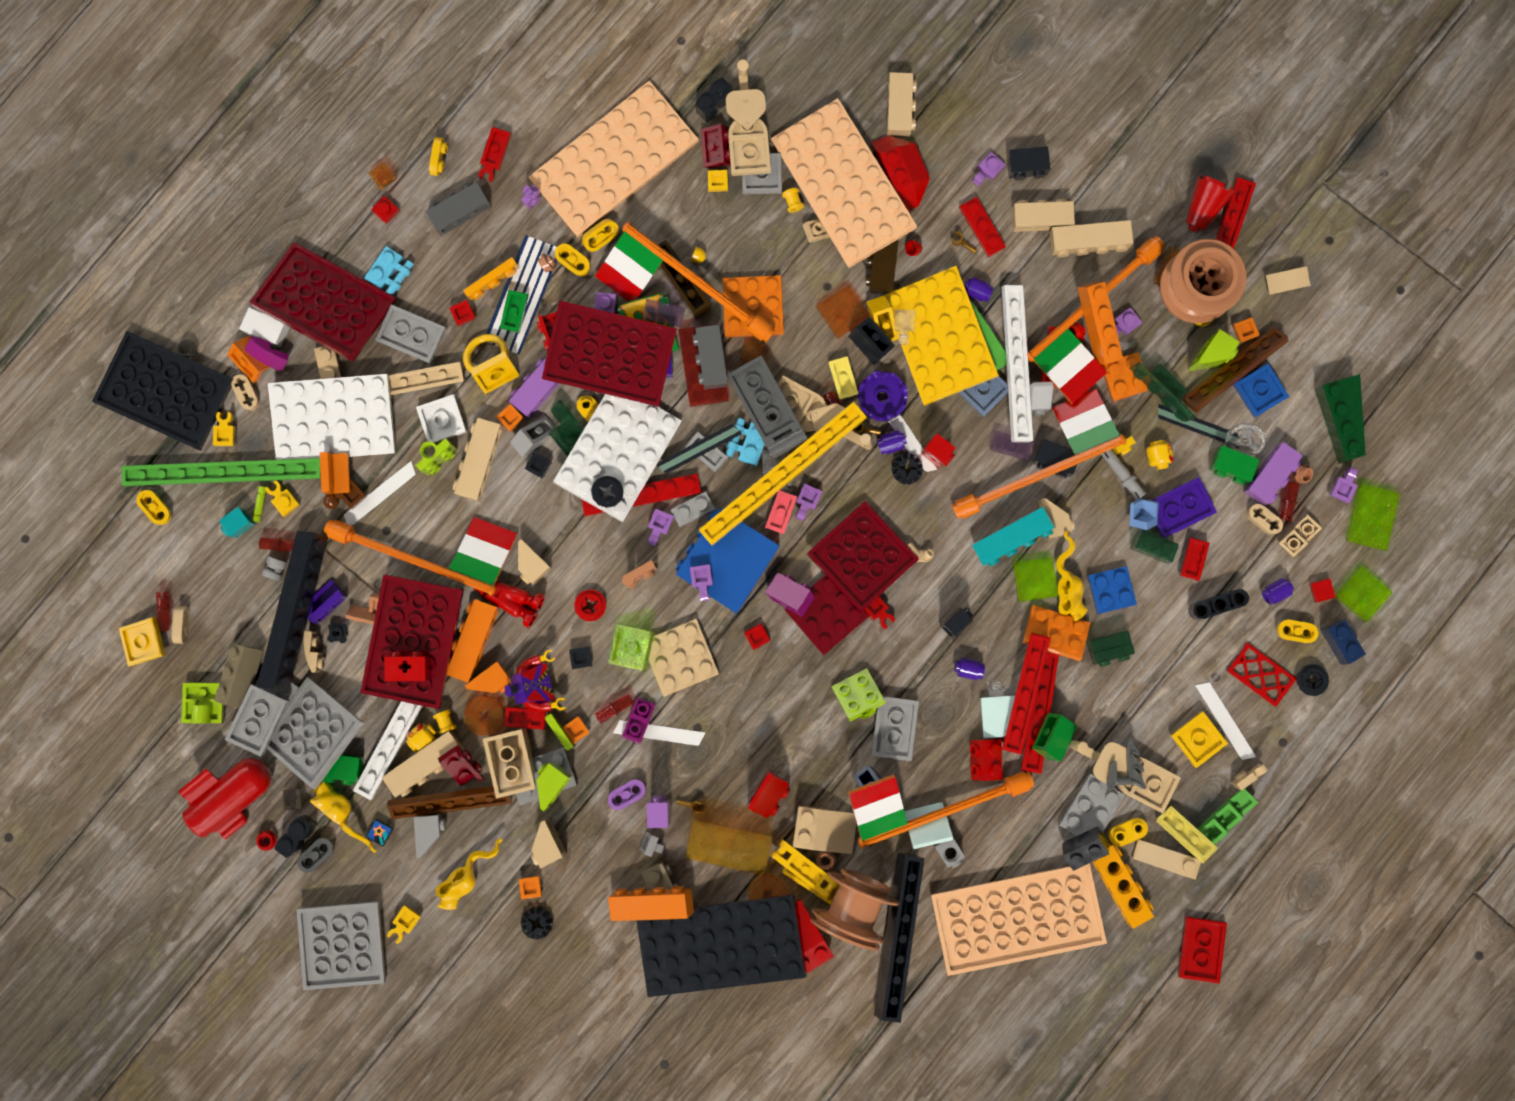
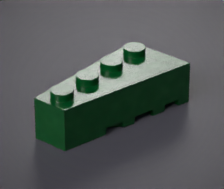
(1343, 416)

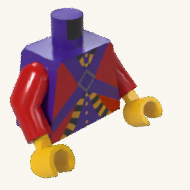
(533, 685)

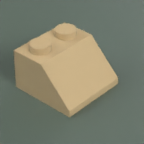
(547, 845)

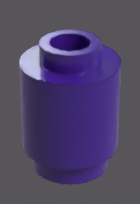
(978, 289)
(892, 442)
(1277, 591)
(969, 668)

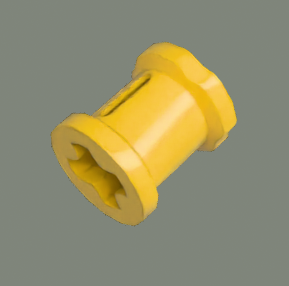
(793, 200)
(444, 721)

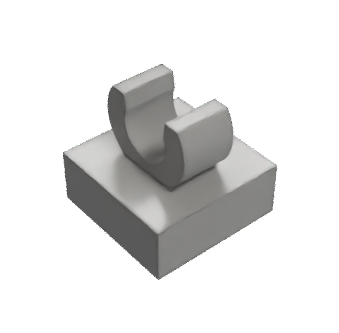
(650, 844)

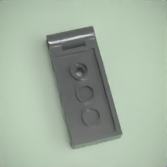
(764, 399)

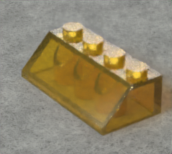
(729, 846)

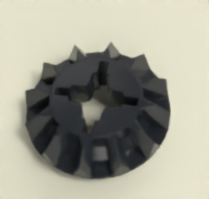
(900, 475)
(616, 490)
(1317, 672)
(546, 921)

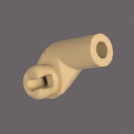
(923, 555)

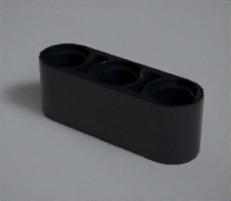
(1227, 604)

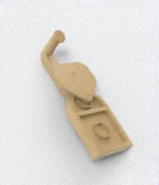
(747, 145)
(810, 405)
(1158, 781)

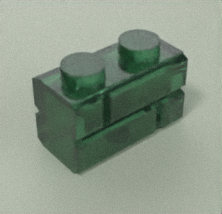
(1154, 546)
(1111, 647)

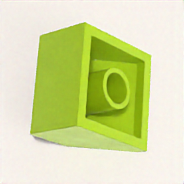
(1217, 350)
(551, 783)

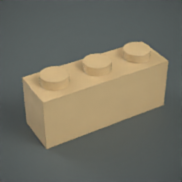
(901, 104)
(1042, 215)

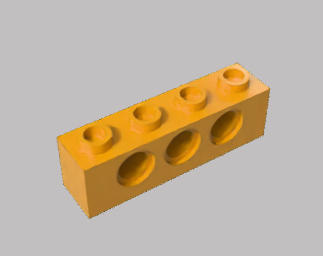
(1142, 911)

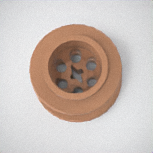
(1180, 281)
(854, 909)

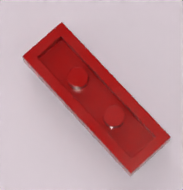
(982, 227)

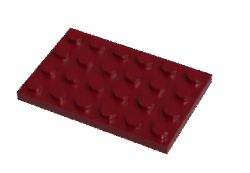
(323, 301)
(609, 353)
(408, 620)

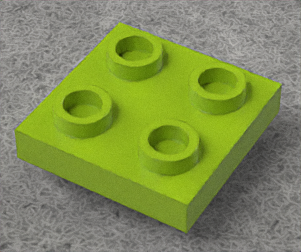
(432, 464)
(858, 695)
(200, 704)

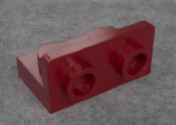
(715, 146)
(460, 765)

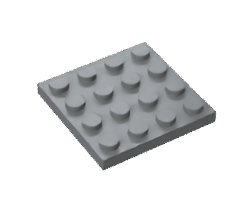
(313, 733)
(341, 945)

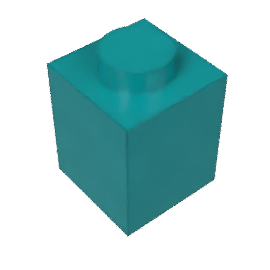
(236, 523)

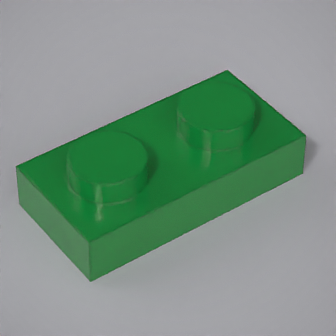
(514, 311)

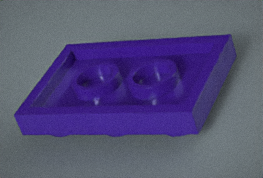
(1183, 507)

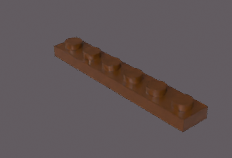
(1235, 369)
(445, 802)

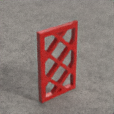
(1277, 670)

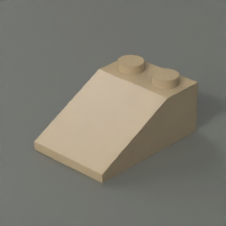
(510, 762)
(824, 830)

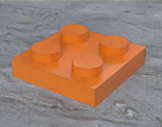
(1120, 379)

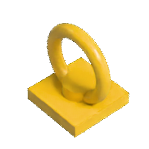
(494, 371)

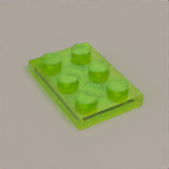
(1373, 517)

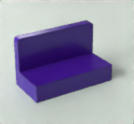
(325, 601)

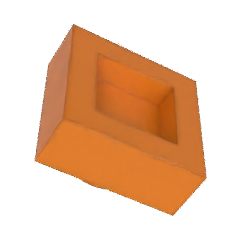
(1245, 330)
(510, 417)
(576, 730)
(530, 887)

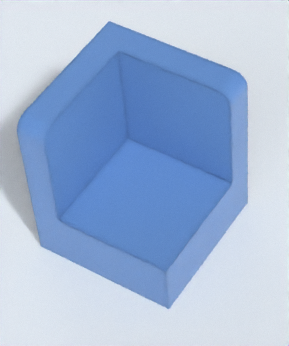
(1143, 514)

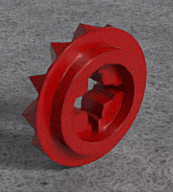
(581, 602)

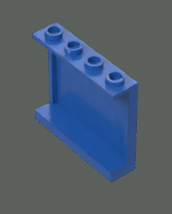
(734, 562)

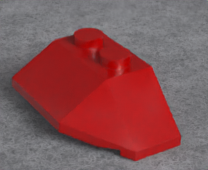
(903, 168)

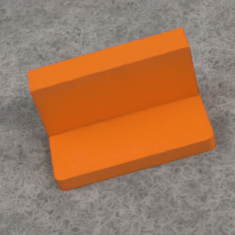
(245, 362)
(334, 473)

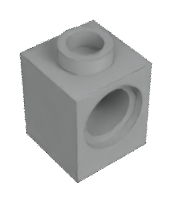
(956, 860)

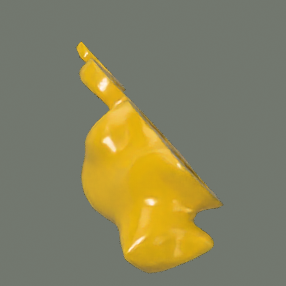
(1070, 586)
(337, 809)
(462, 880)

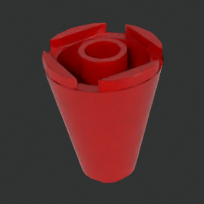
(1206, 202)

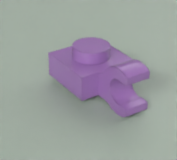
(988, 168)
(531, 196)
(1127, 322)
(1344, 487)
(807, 499)
(659, 524)
(701, 578)

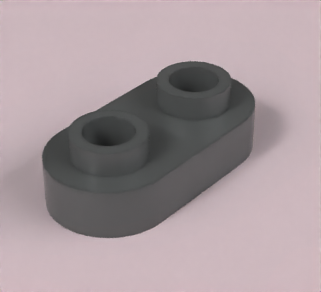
(316, 854)

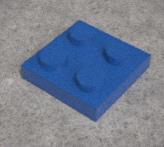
(1261, 390)
(1111, 590)

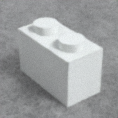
(264, 327)

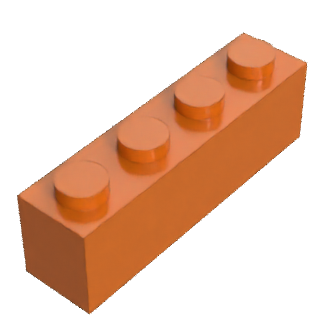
(1100, 322)
(472, 640)
(651, 904)

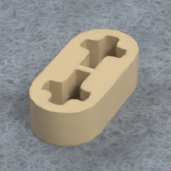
(241, 395)
(1261, 522)
(180, 624)

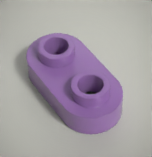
(627, 794)

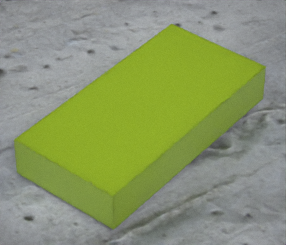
(559, 732)

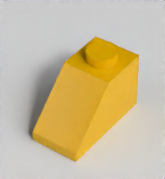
(882, 315)

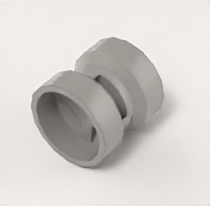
(273, 563)

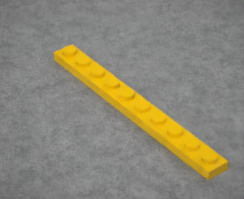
(782, 473)

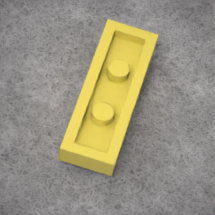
(1186, 834)

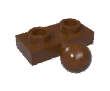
(352, 499)

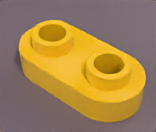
(436, 161)
(600, 235)
(573, 260)
(587, 413)
(154, 508)
(1296, 631)
(1128, 831)

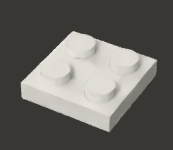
(441, 419)

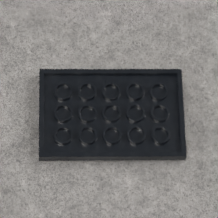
(163, 390)

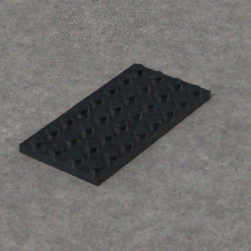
(723, 947)

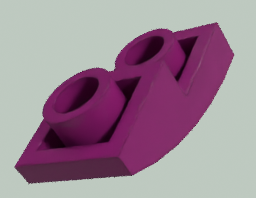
(261, 351)
(638, 720)

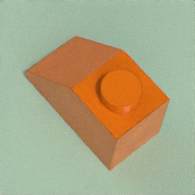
(491, 680)

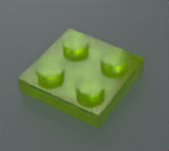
(1035, 579)
(1363, 594)
(631, 647)

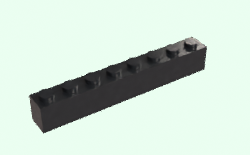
(292, 611)
(899, 938)

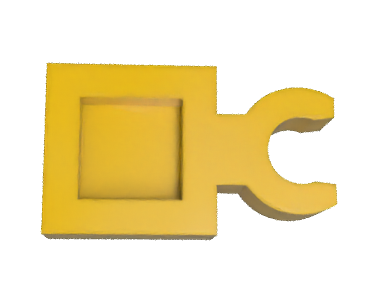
(224, 433)
(283, 500)
(405, 921)

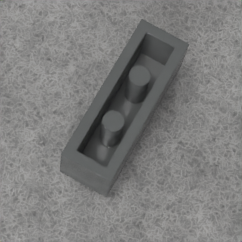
(458, 208)
(710, 357)

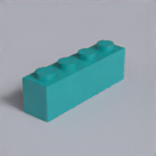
(1013, 536)

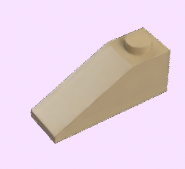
(1166, 859)

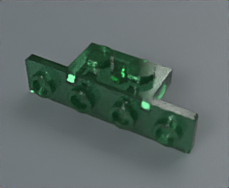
(1166, 387)
(570, 429)

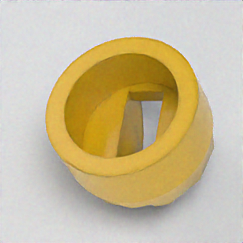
(698, 255)

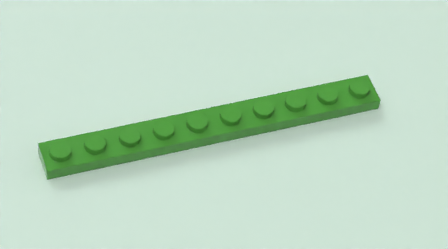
(221, 472)

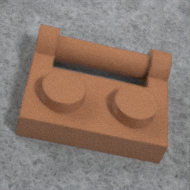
(645, 571)

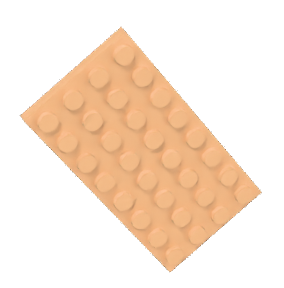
(613, 159)
(843, 183)
(1018, 919)

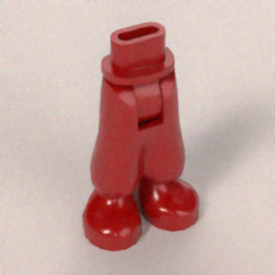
(512, 600)

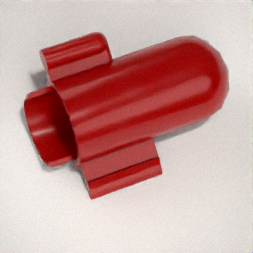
(219, 802)

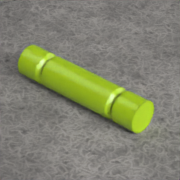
(259, 504)

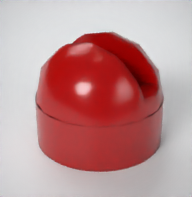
(913, 248)

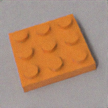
(755, 296)

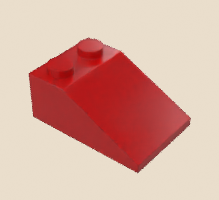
(768, 795)
(814, 945)

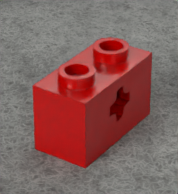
(939, 451)
(397, 672)

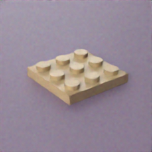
(681, 658)

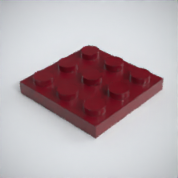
(828, 616)

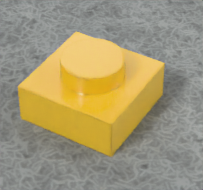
(717, 180)
(1123, 449)

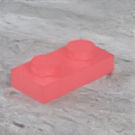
(781, 512)

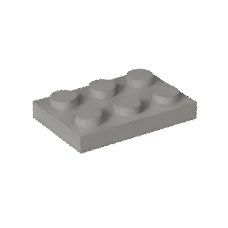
(410, 334)
(256, 720)
(895, 729)
(558, 756)
(1091, 807)

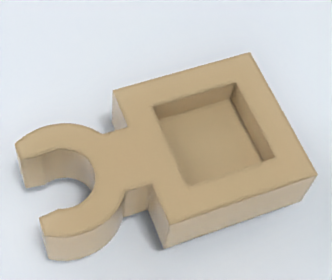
(1244, 778)

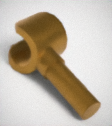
(963, 243)
(867, 430)
(693, 805)

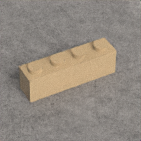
(1091, 238)
(478, 459)
(420, 766)

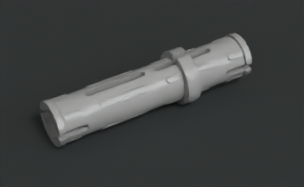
(1123, 474)

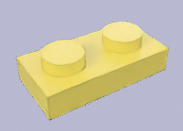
(843, 378)

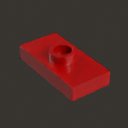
(1194, 559)
(524, 718)

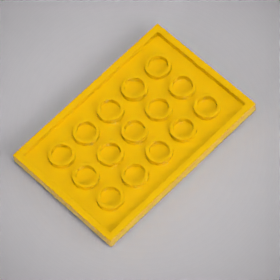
(947, 344)

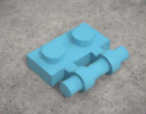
(384, 268)
(752, 446)

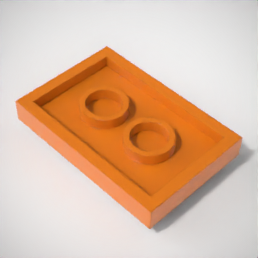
(1066, 635)

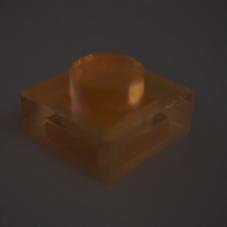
(382, 175)
(752, 350)

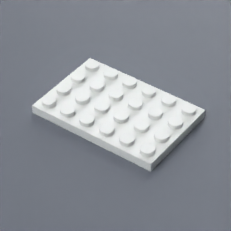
(332, 417)
(619, 442)

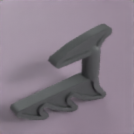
(1133, 776)

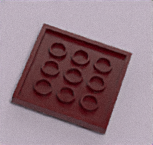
(862, 556)

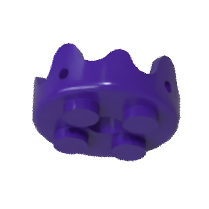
(889, 384)

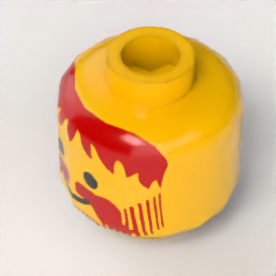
(1160, 454)
(420, 736)

